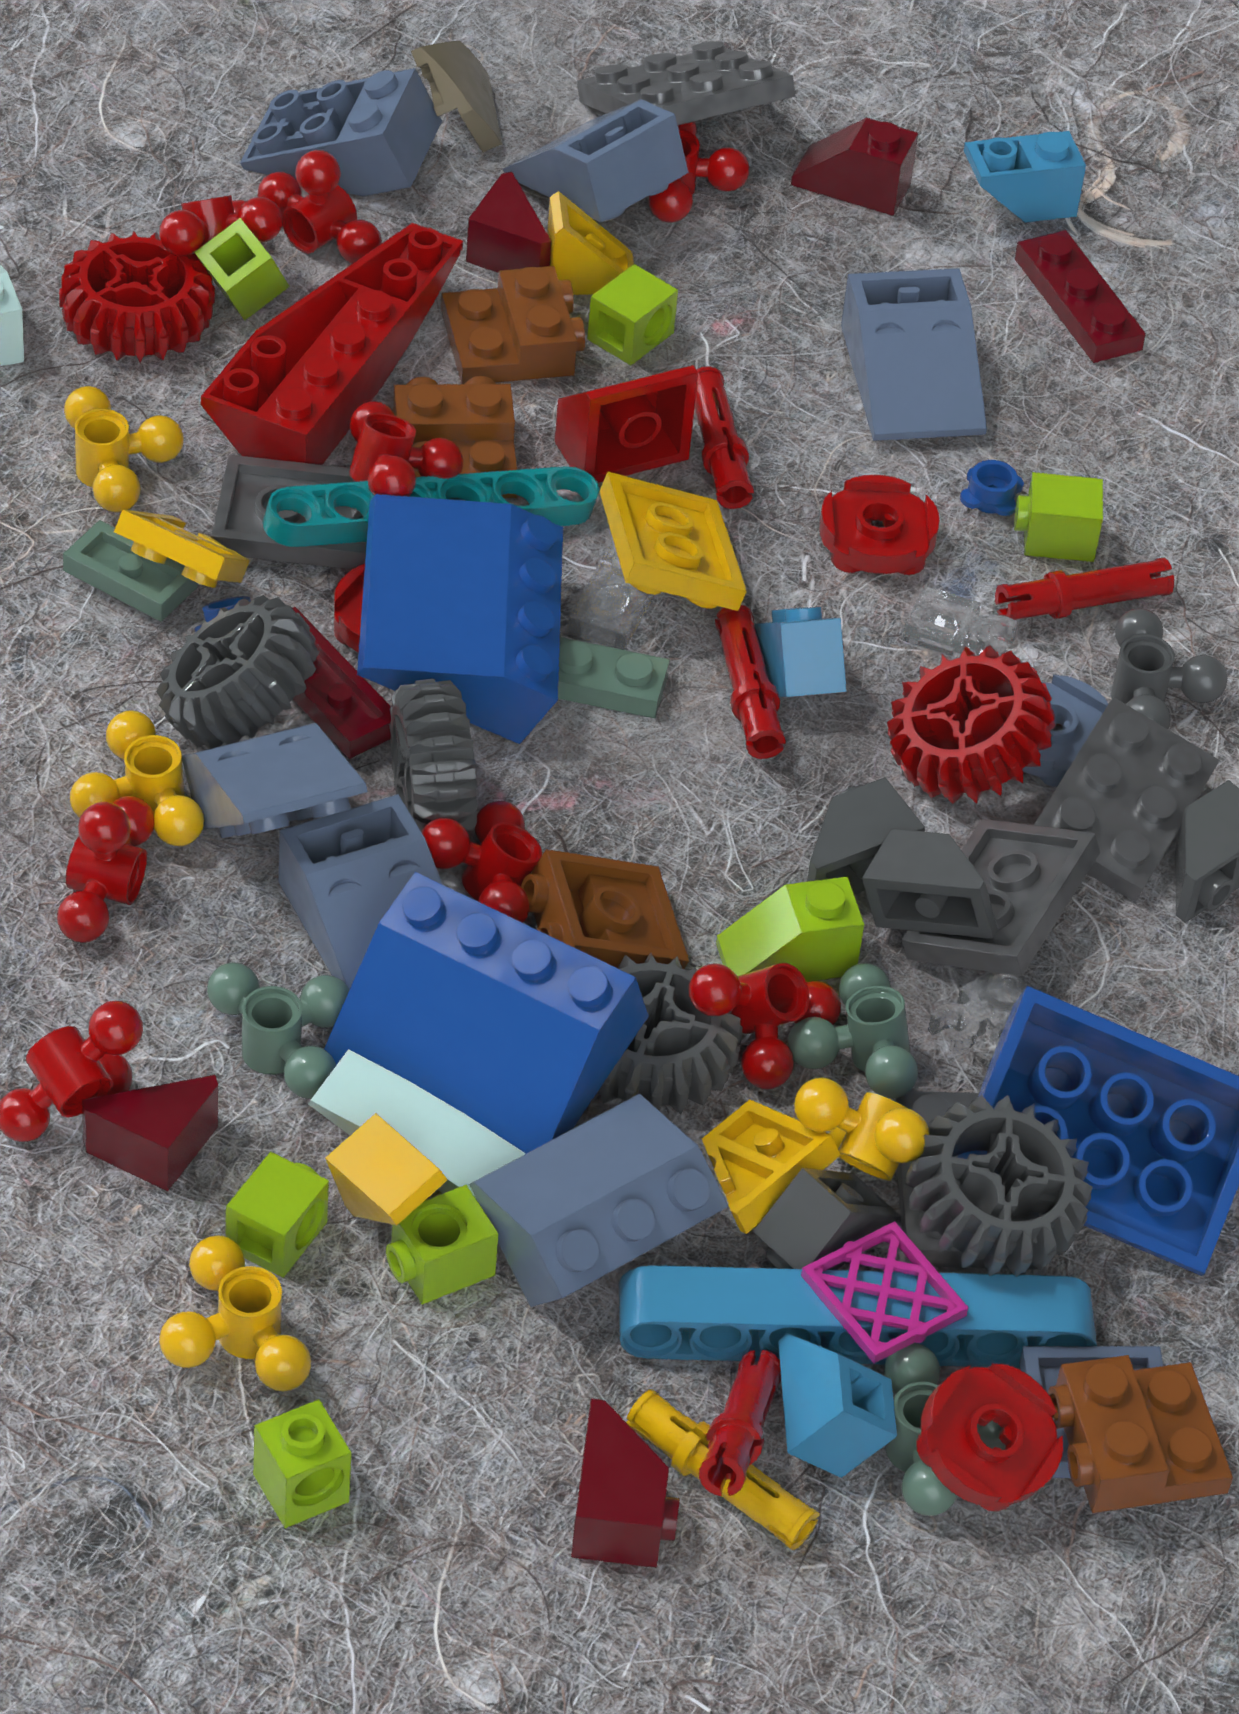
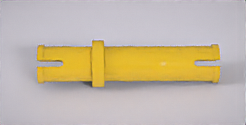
(687, 1447)

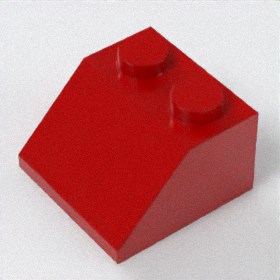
(629, 424)

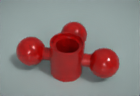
(725, 170)
(322, 214)
(200, 221)
(387, 452)
(105, 865)
(496, 865)
(763, 1003)
(73, 1070)

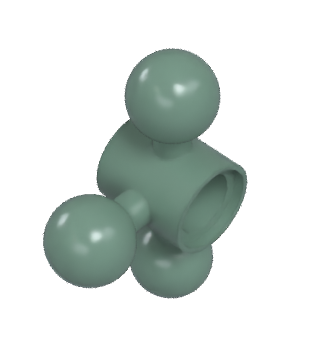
(275, 1022)
(873, 1031)
(914, 1378)

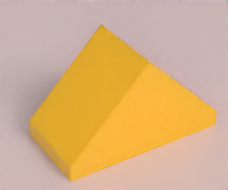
(583, 248)
(382, 1173)

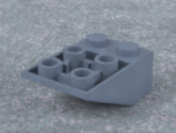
(370, 125)
(608, 160)
(914, 353)
(271, 781)
(347, 875)

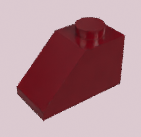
(861, 165)
(621, 1495)

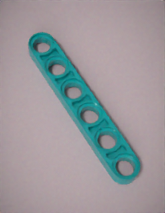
(328, 527)

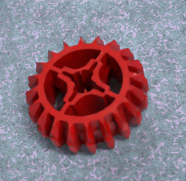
(135, 297)
(971, 724)

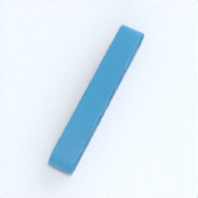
(741, 1310)

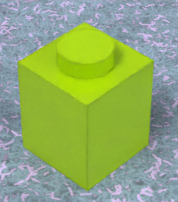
(242, 269)
(1061, 516)

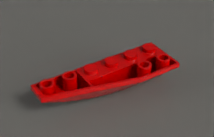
(330, 351)

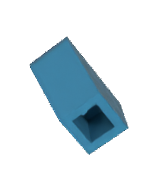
(1030, 174)
(803, 652)
(833, 1407)

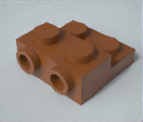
(515, 328)
(470, 414)
(604, 908)
(1138, 1434)

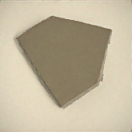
(461, 84)

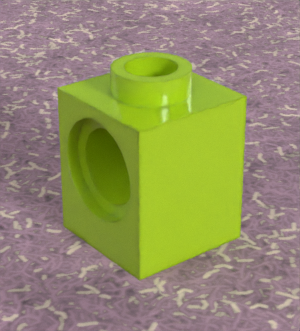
(632, 314)
(278, 1213)
(443, 1245)
(302, 1463)

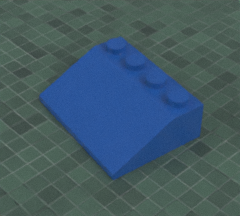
(465, 600)
(487, 1013)
(1142, 1115)

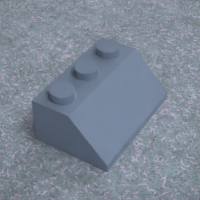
(597, 1198)

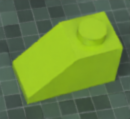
(801, 925)

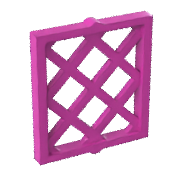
(848, 1315)

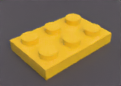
(672, 542)

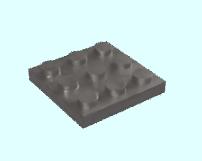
(690, 85)

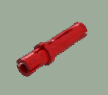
(723, 451)
(1061, 593)
(753, 696)
(738, 1431)

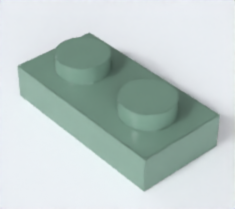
(110, 565)
(611, 677)

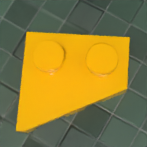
(164, 536)
(759, 1156)

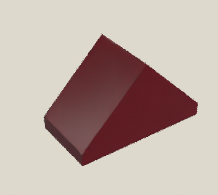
(506, 230)
(152, 1128)

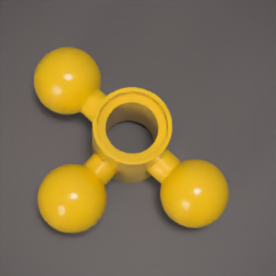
(105, 446)
(151, 773)
(869, 1139)
(190, 1338)

